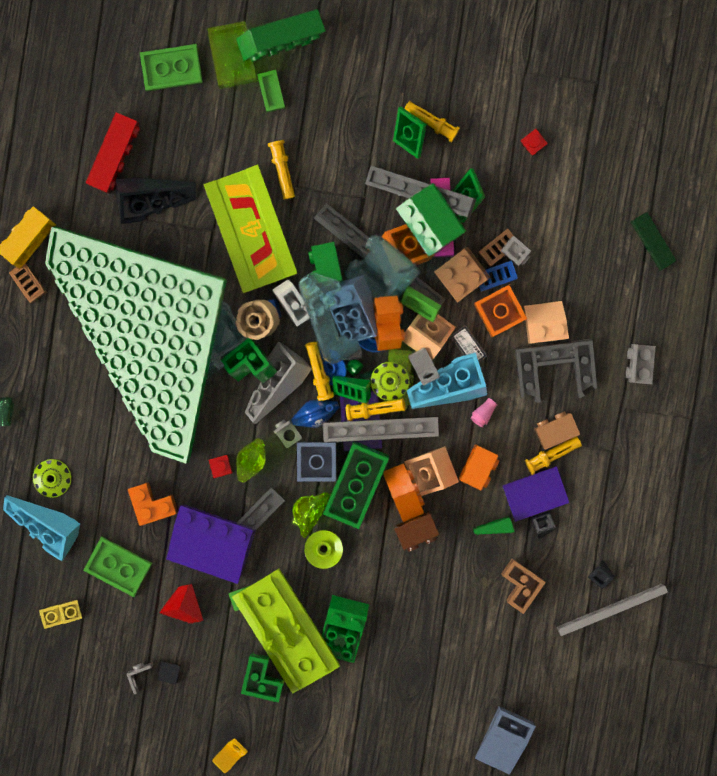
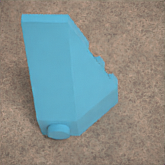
(51, 527)

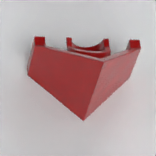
(183, 605)

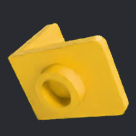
(229, 755)

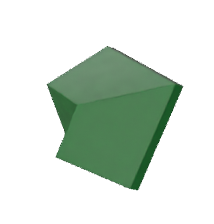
(409, 132)
(470, 187)

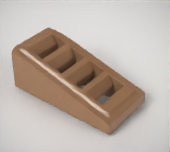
(486, 257)
(35, 296)

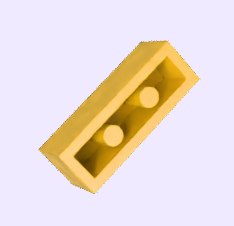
(26, 237)

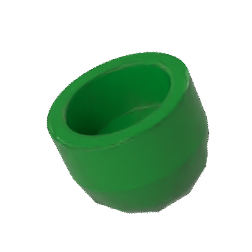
(354, 367)

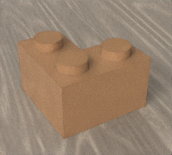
(526, 584)

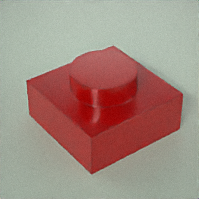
(533, 142)
(220, 466)

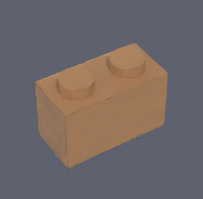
(556, 431)

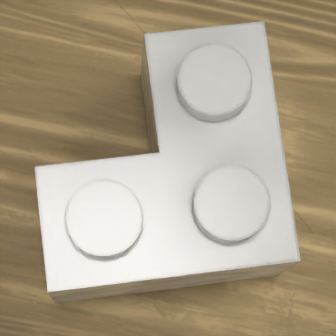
(291, 302)

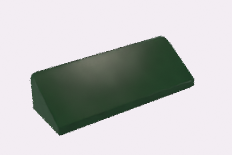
(653, 241)

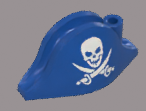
(315, 413)

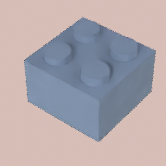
(316, 461)

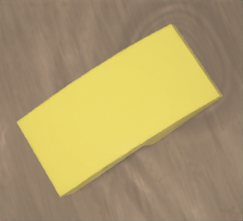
(60, 614)

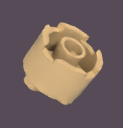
(267, 315)

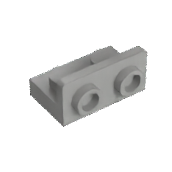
(641, 364)

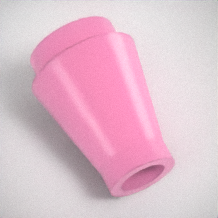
(483, 413)

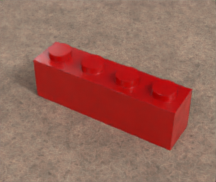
(112, 153)

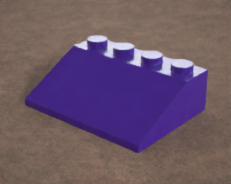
(210, 543)

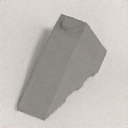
(291, 373)

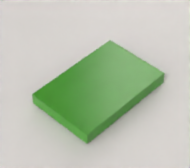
(171, 67)
(117, 566)

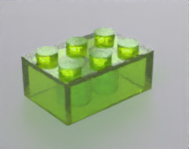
(227, 58)

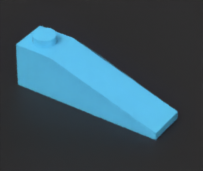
(457, 383)

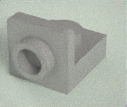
(516, 251)

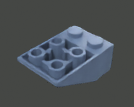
(354, 309)
(505, 740)

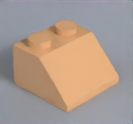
(546, 322)
(428, 334)
(432, 471)

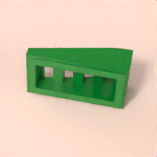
(359, 384)
(498, 526)

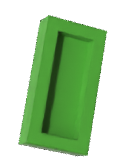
(271, 91)
(421, 304)

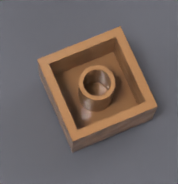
(462, 274)

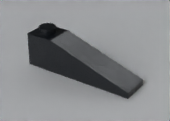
(148, 196)

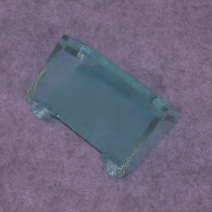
(384, 269)
(318, 296)

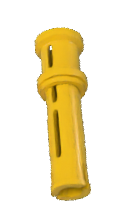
(439, 125)
(280, 161)
(321, 379)
(364, 408)
(544, 458)

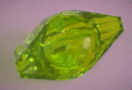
(250, 460)
(308, 511)

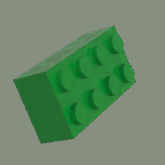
(280, 36)
(356, 484)

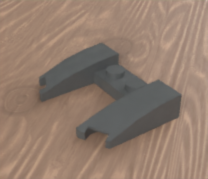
(577, 351)

